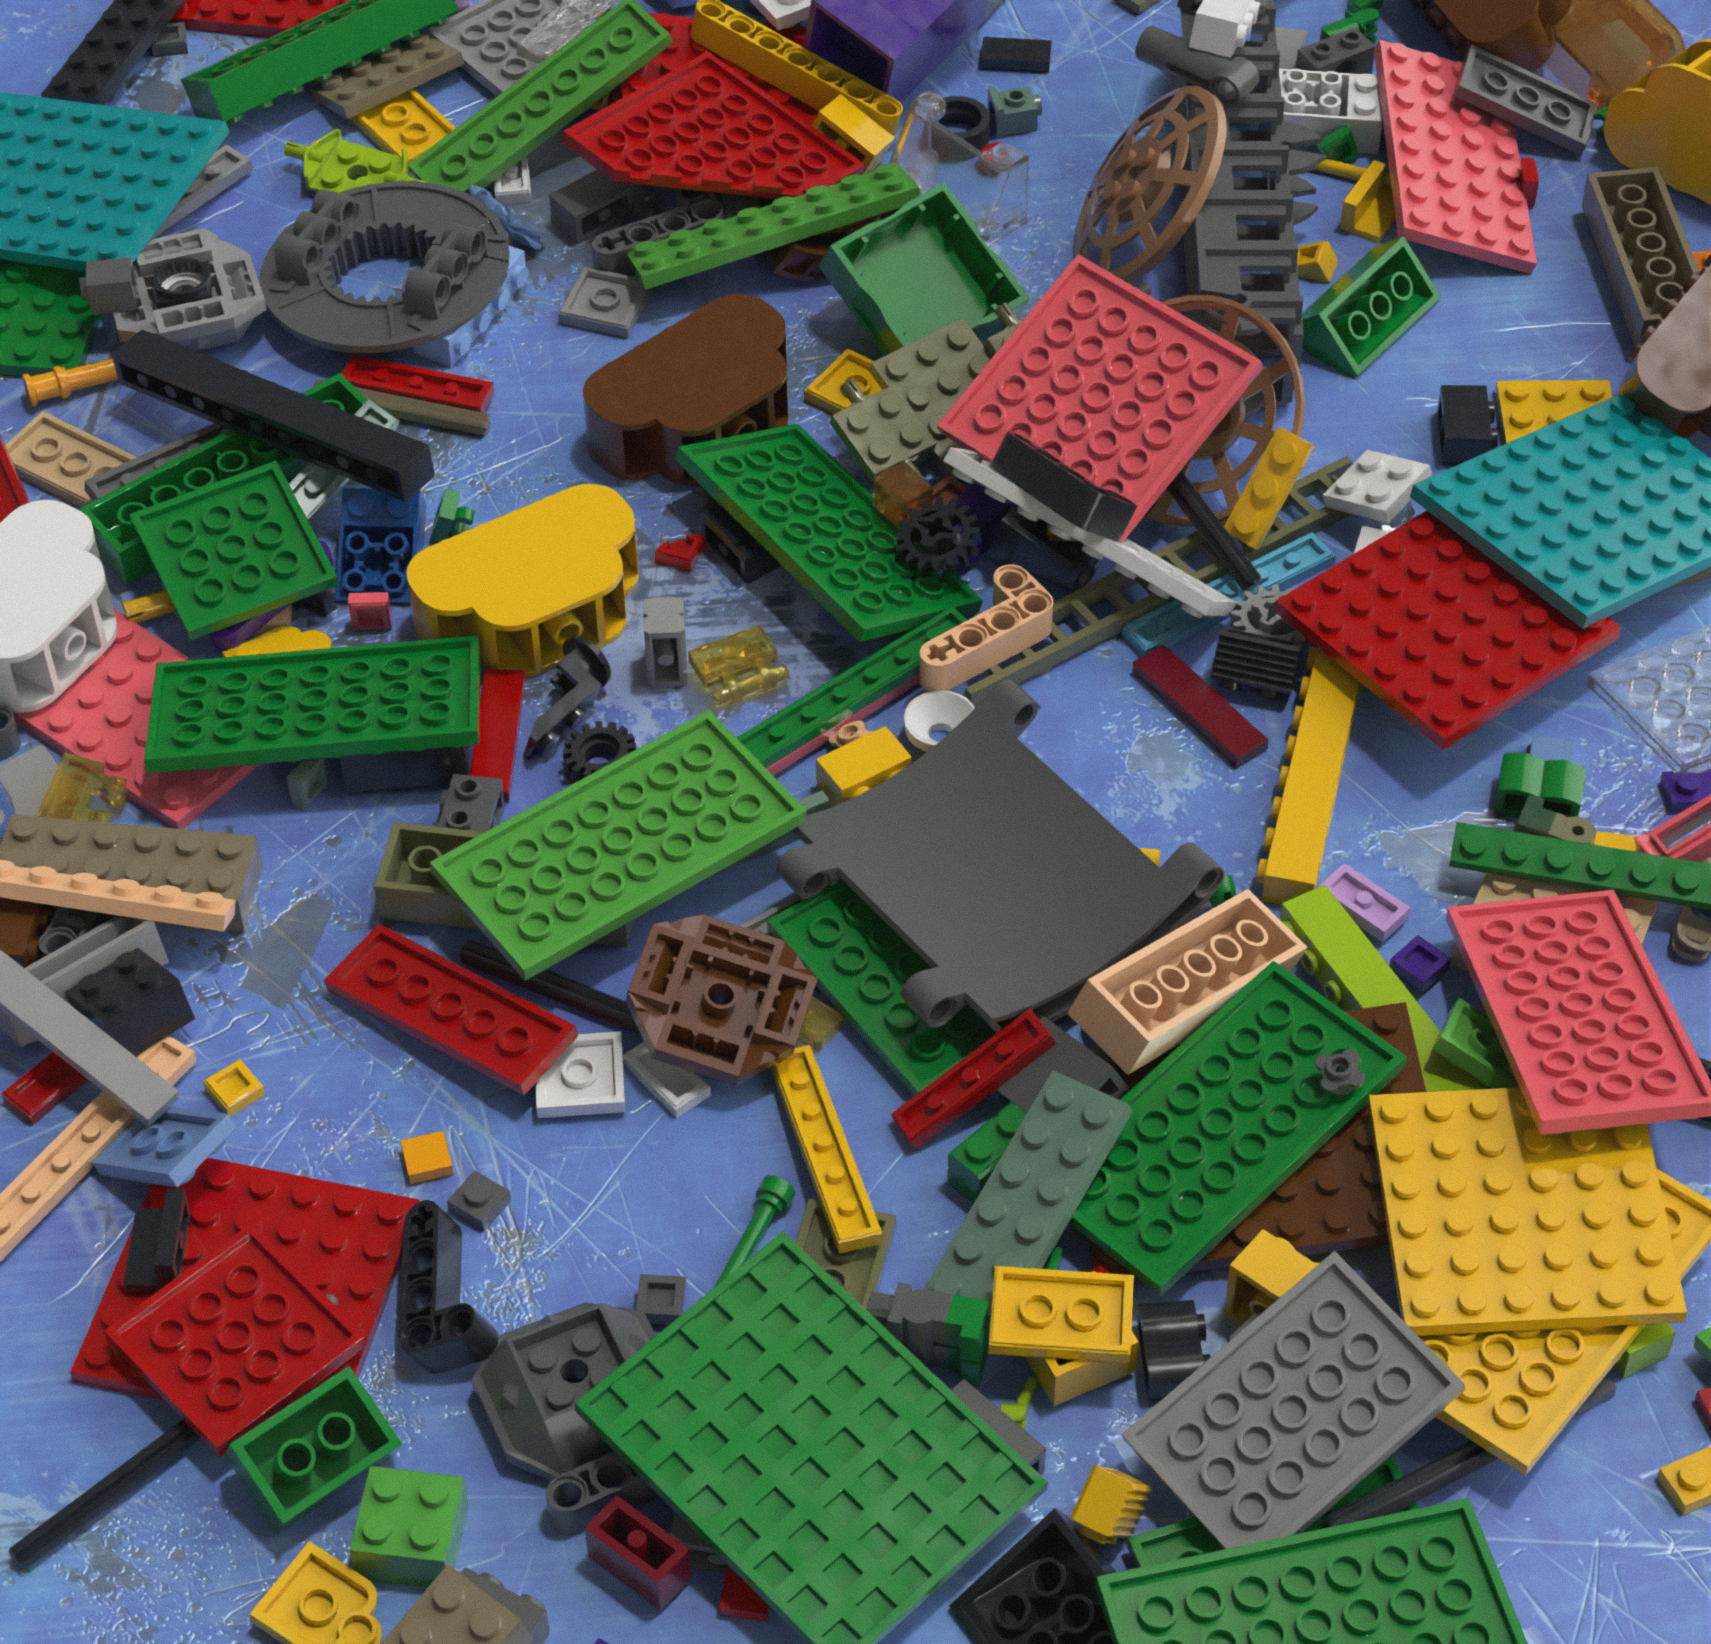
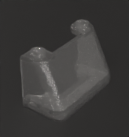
(986, 183)

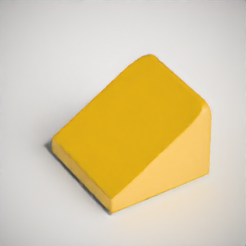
(1317, 261)

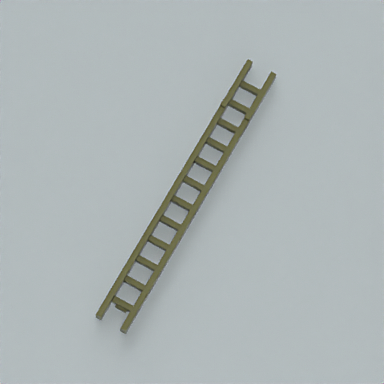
(1110, 585)

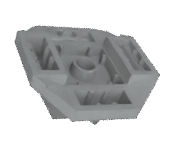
(201, 323)

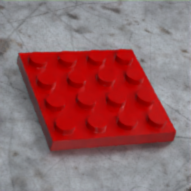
(235, 1338)

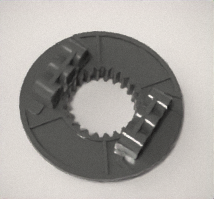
(452, 231)

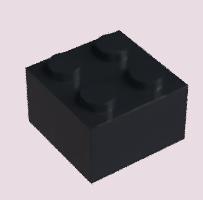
(133, 1001)

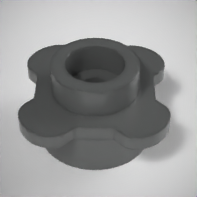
(1340, 1082)

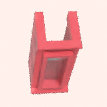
(1683, 836)

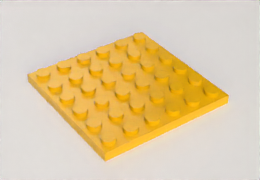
(1516, 1223)

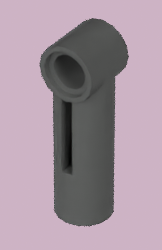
(1220, 76)

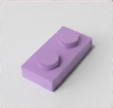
(1367, 902)

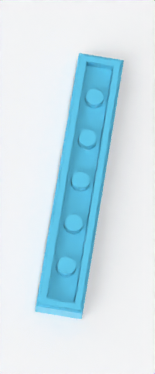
(1282, 567)

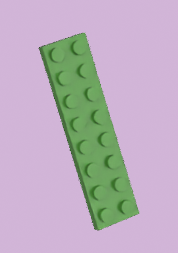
(544, 99)
(772, 225)

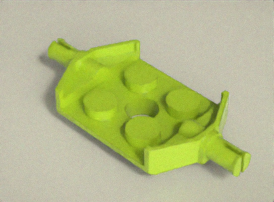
(334, 161)

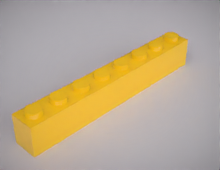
(1310, 781)

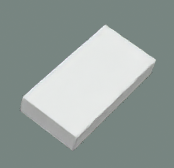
(671, 1085)

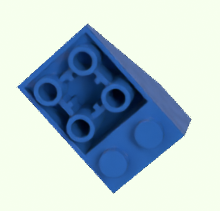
(378, 543)

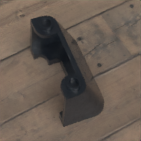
(1027, 545)

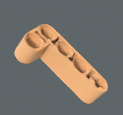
(1015, 622)

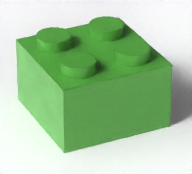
(408, 1525)

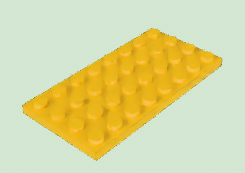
(1534, 1381)

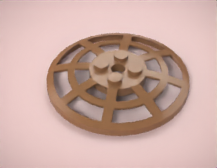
(1135, 178)
(1234, 421)

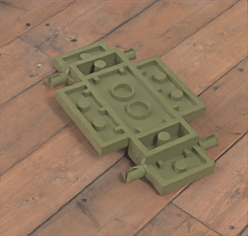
(916, 393)

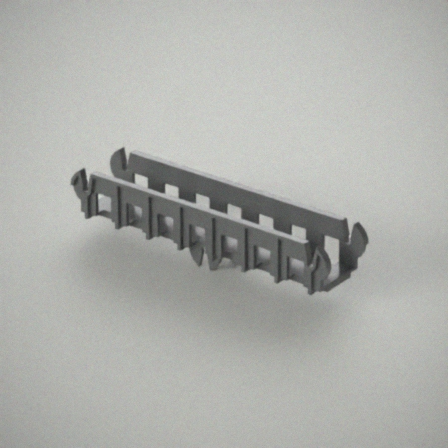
(1219, 248)

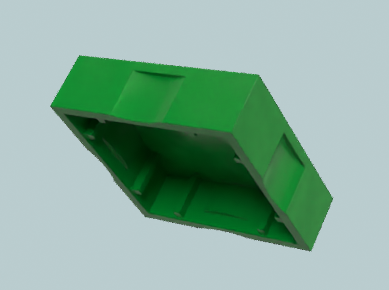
(921, 273)

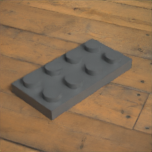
(1525, 99)

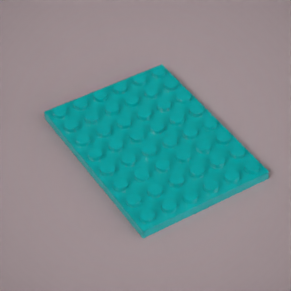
(92, 177)
(1585, 509)

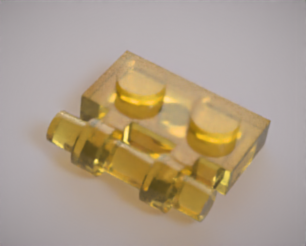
(735, 656)

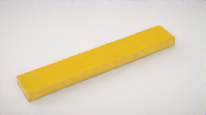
(826, 1152)

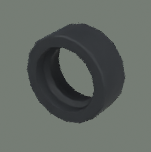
(971, 112)

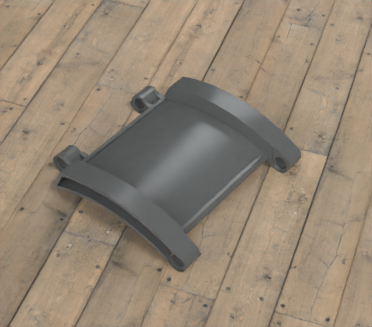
(997, 872)

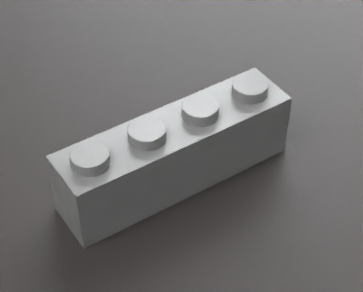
(87, 956)

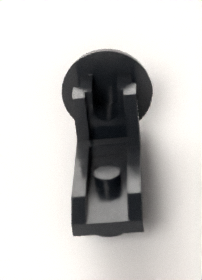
(579, 679)

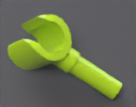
(1018, 1411)

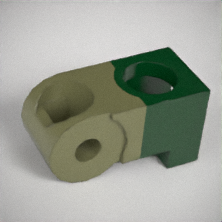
(1547, 823)

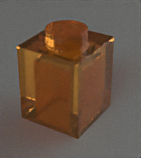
(898, 490)

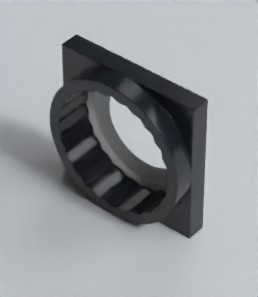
(182, 270)

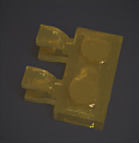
(75, 786)

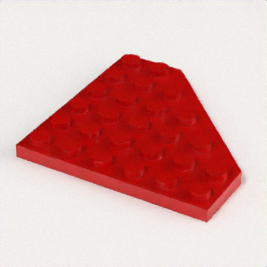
(709, 134)

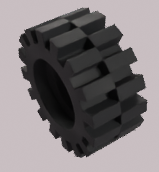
(593, 742)

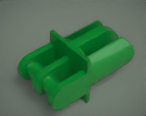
(1363, 20)

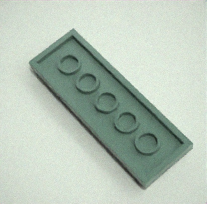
(1033, 1187)

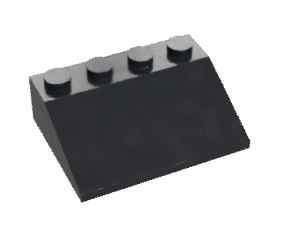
(1039, 1590)

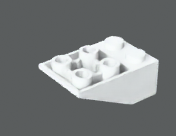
(1333, 100)

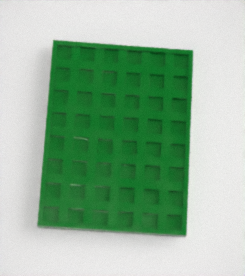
(811, 1449)

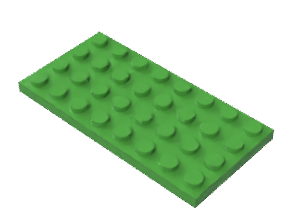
(617, 844)

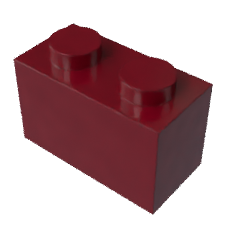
(638, 1552)

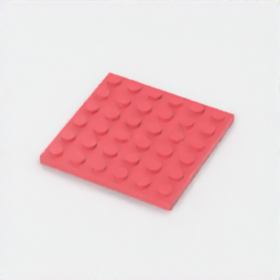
(1104, 386)

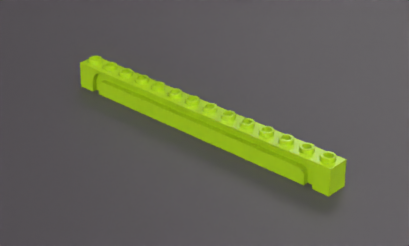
(1360, 978)

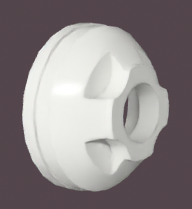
(934, 712)

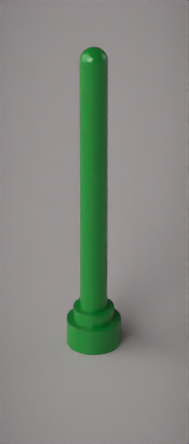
(773, 1197)

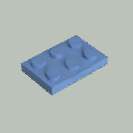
(166, 1149)

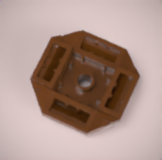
(712, 961)

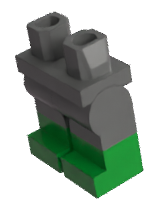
(937, 1328)

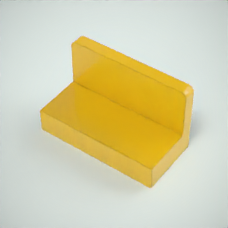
(1369, 205)

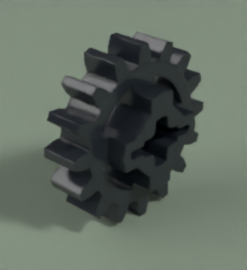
(938, 537)

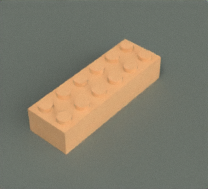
(1182, 980)

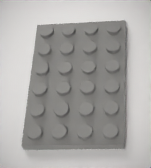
(1294, 1410)

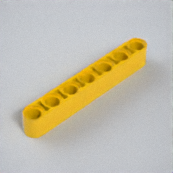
(787, 63)

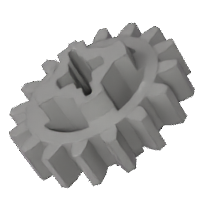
(1258, 616)

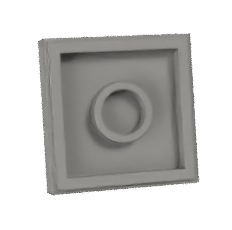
(604, 302)

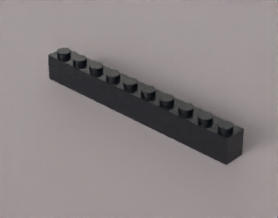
(274, 415)

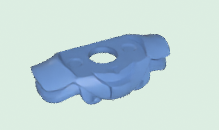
(506, 215)

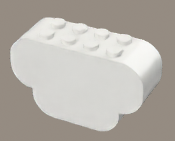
(51, 603)

